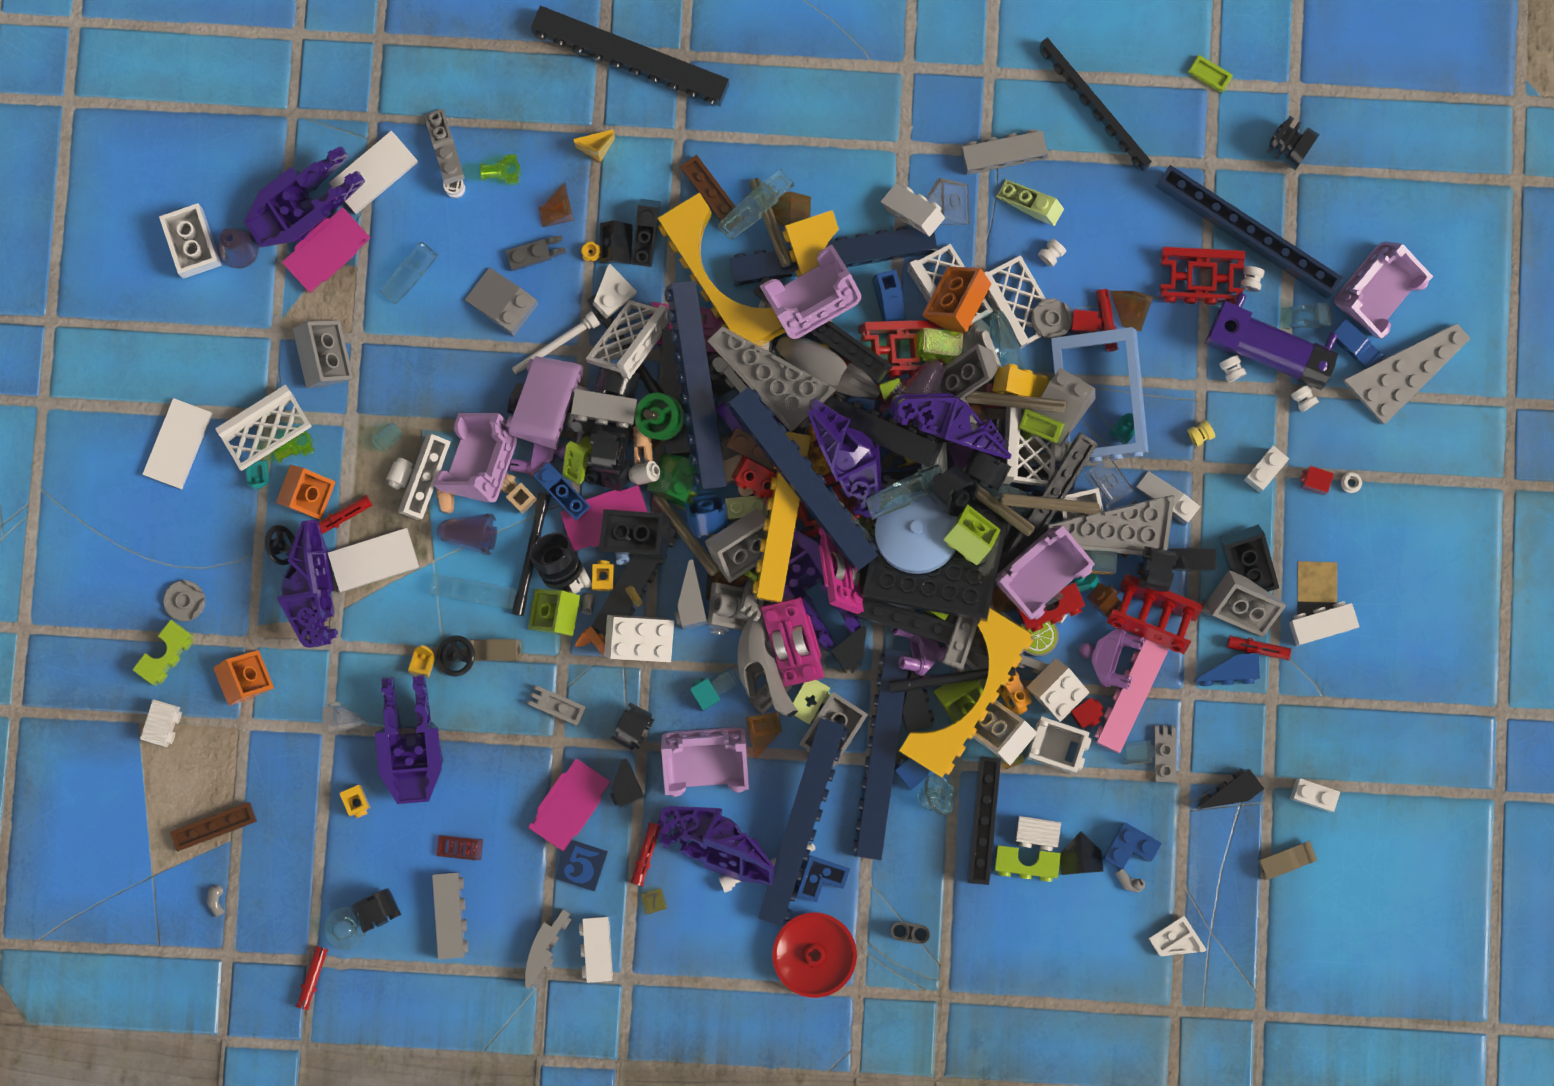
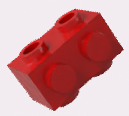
(755, 476)

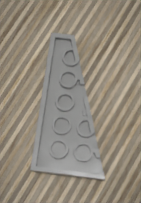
(1397, 378)
(778, 382)
(1124, 528)

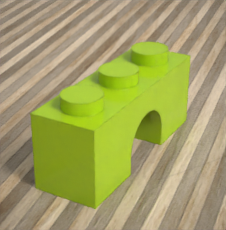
(177, 641)
(1045, 866)

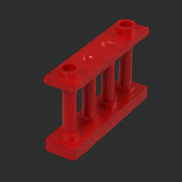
(1168, 601)

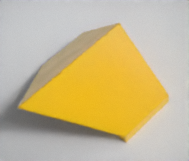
(595, 144)

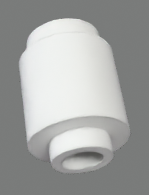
(399, 473)
(644, 473)

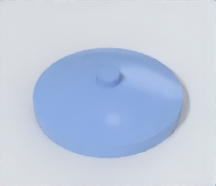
(914, 537)

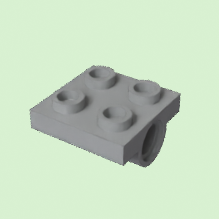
(725, 606)

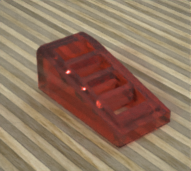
(476, 851)

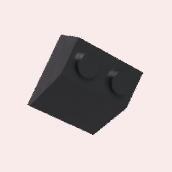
(851, 651)
(625, 786)

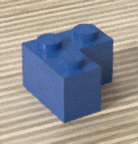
(1129, 840)
(821, 871)

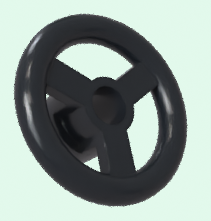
(278, 544)
(447, 655)

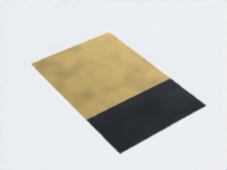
(1316, 586)

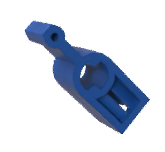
(1357, 344)

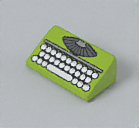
(889, 388)

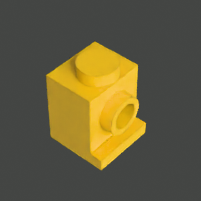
(599, 584)
(348, 797)

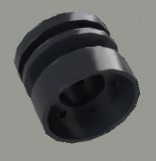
(1292, 142)
(556, 560)

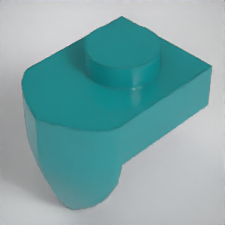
(1124, 429)
(258, 474)
(1086, 583)

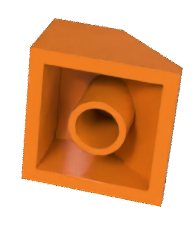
(305, 492)
(243, 677)

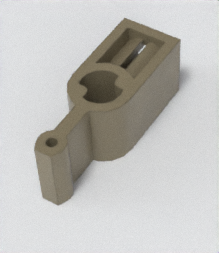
(497, 650)
(1287, 860)

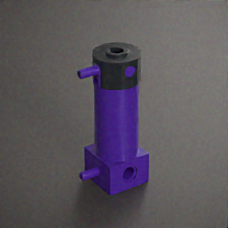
(1272, 346)

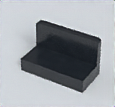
(615, 242)

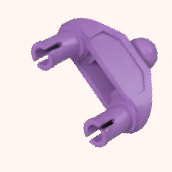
(540, 457)
(924, 653)
(1106, 656)

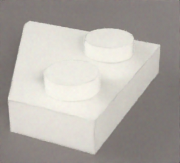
(613, 292)
(1177, 939)

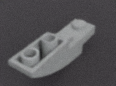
(444, 146)
(539, 955)

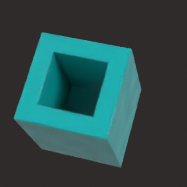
(704, 693)

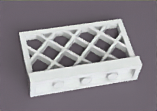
(926, 284)
(999, 303)
(641, 342)
(256, 416)
(1012, 439)

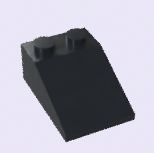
(634, 533)
(1249, 556)

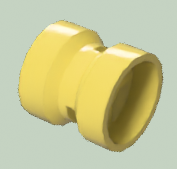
(1201, 433)

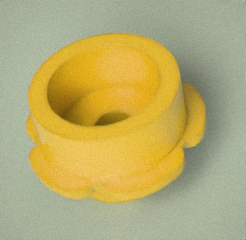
(585, 251)

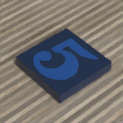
(581, 865)

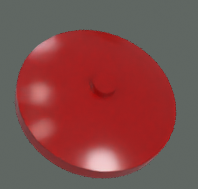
(814, 955)

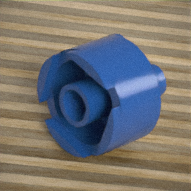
(706, 515)

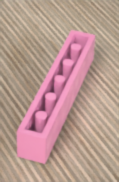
(1129, 702)

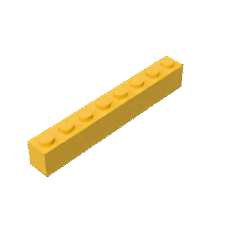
(779, 533)

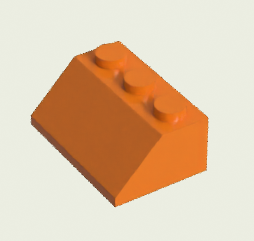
(957, 298)

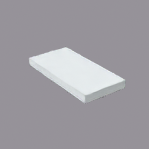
(380, 168)
(177, 443)
(373, 560)

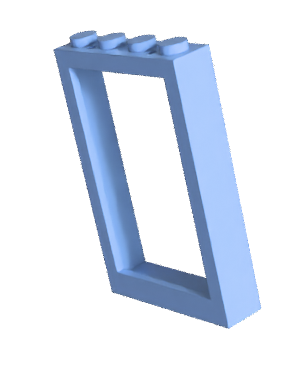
(1104, 337)

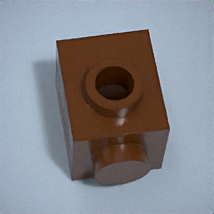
(1104, 599)

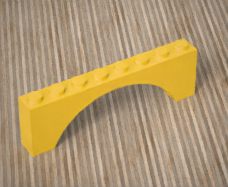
(685, 230)
(808, 239)
(940, 747)

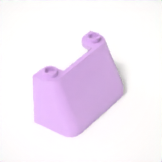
(1381, 286)
(813, 296)
(545, 401)
(480, 457)
(1043, 571)
(704, 759)

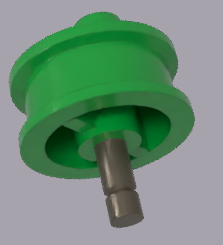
(659, 416)

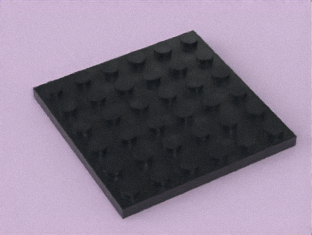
(952, 589)

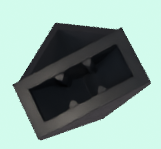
(1081, 856)

